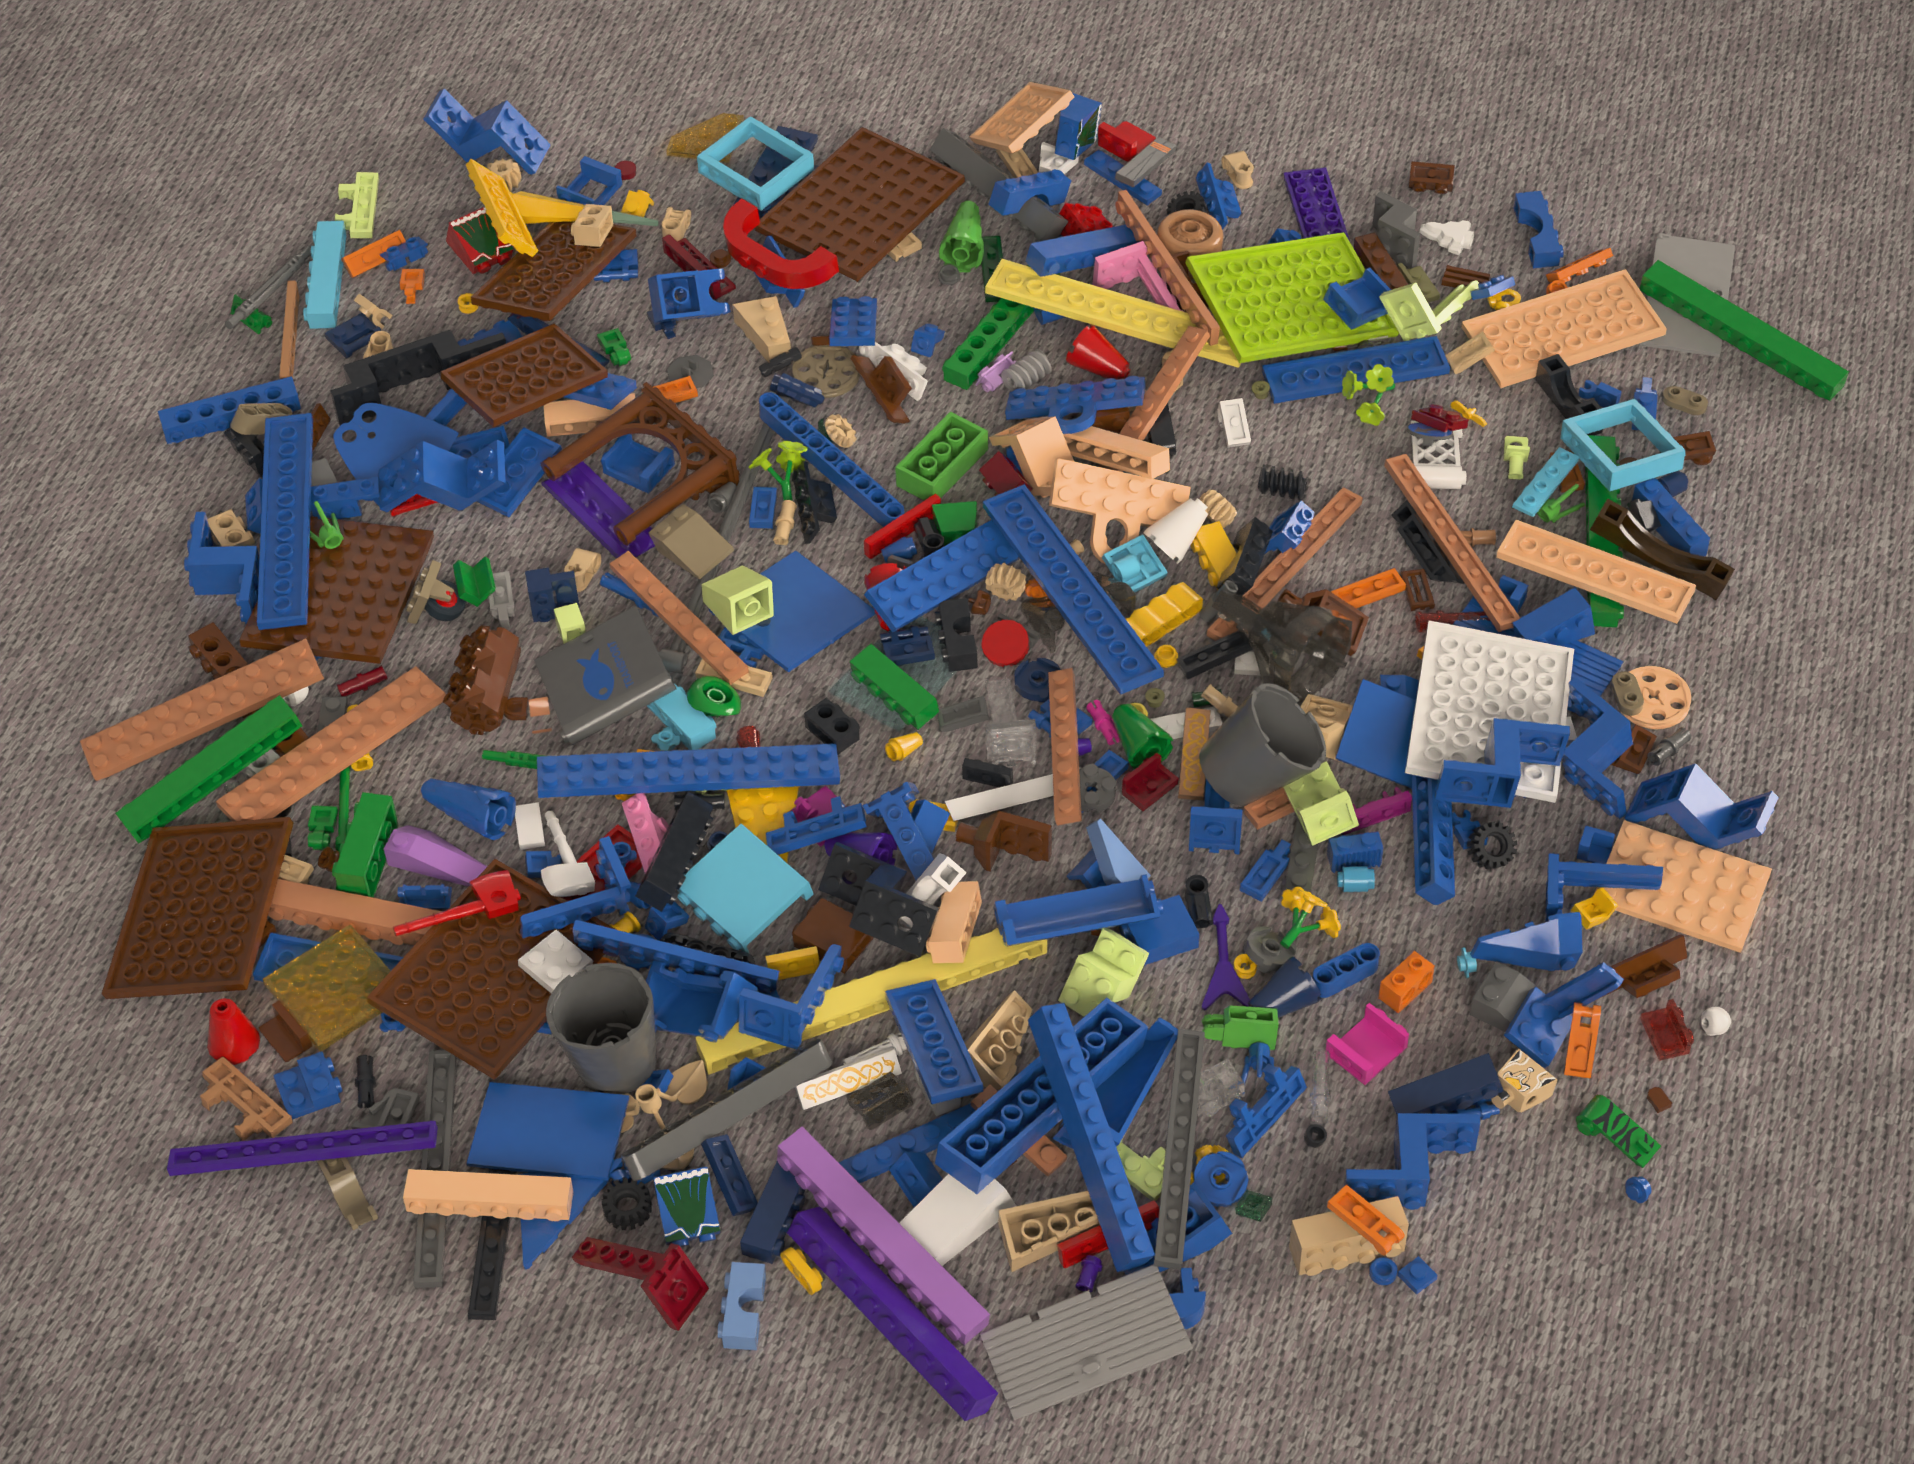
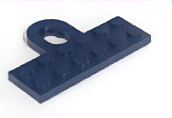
(773, 162)

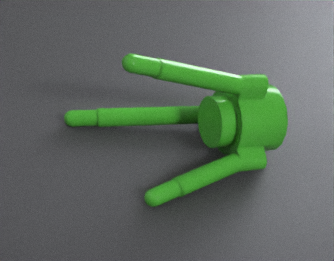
(1551, 507)
(328, 535)

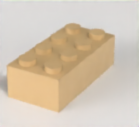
(1329, 1242)

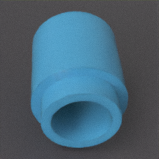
(1356, 879)

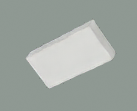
(529, 826)

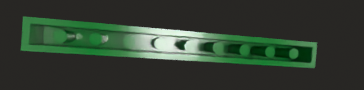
(1743, 330)
(1604, 611)

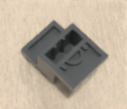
(1396, 229)

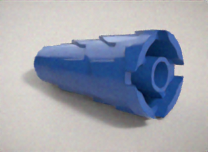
(474, 806)

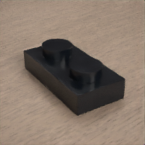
(987, 773)

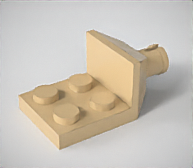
(1331, 718)

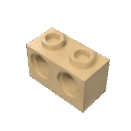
(592, 225)
(229, 530)

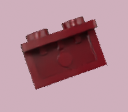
(1148, 782)

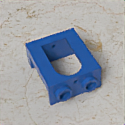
(594, 171)

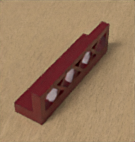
(688, 262)

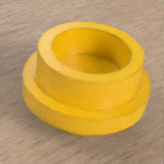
(1166, 656)

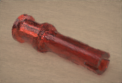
(1422, 619)

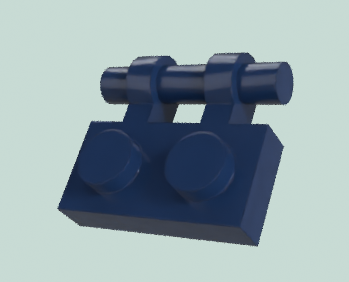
(908, 645)

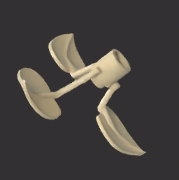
(687, 1086)

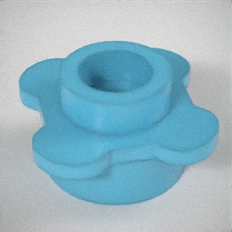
(668, 744)
(1466, 962)

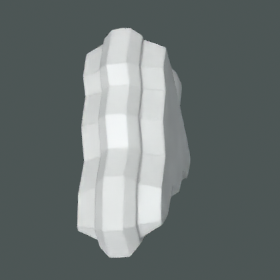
(1449, 235)

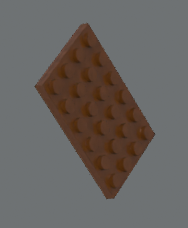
(524, 374)

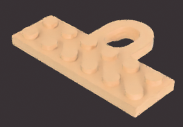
(1113, 496)

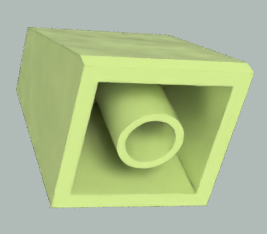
(739, 598)

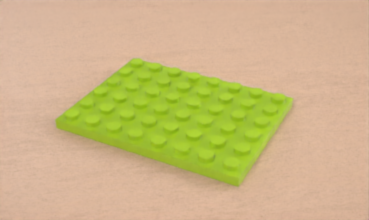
(1274, 296)

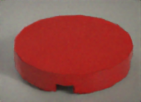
(1005, 643)

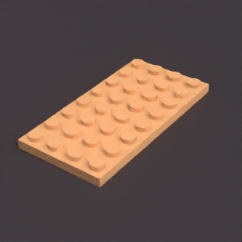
(1569, 322)

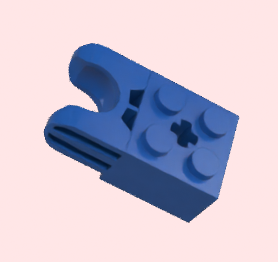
(692, 294)

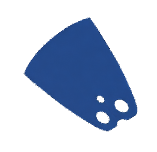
(395, 434)

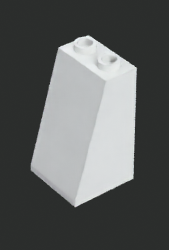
(955, 1217)

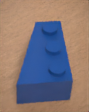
(1557, 621)

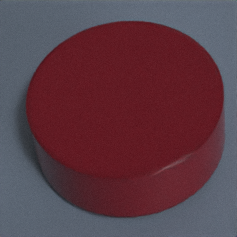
(627, 168)

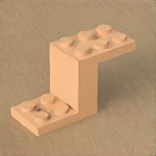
(1036, 447)

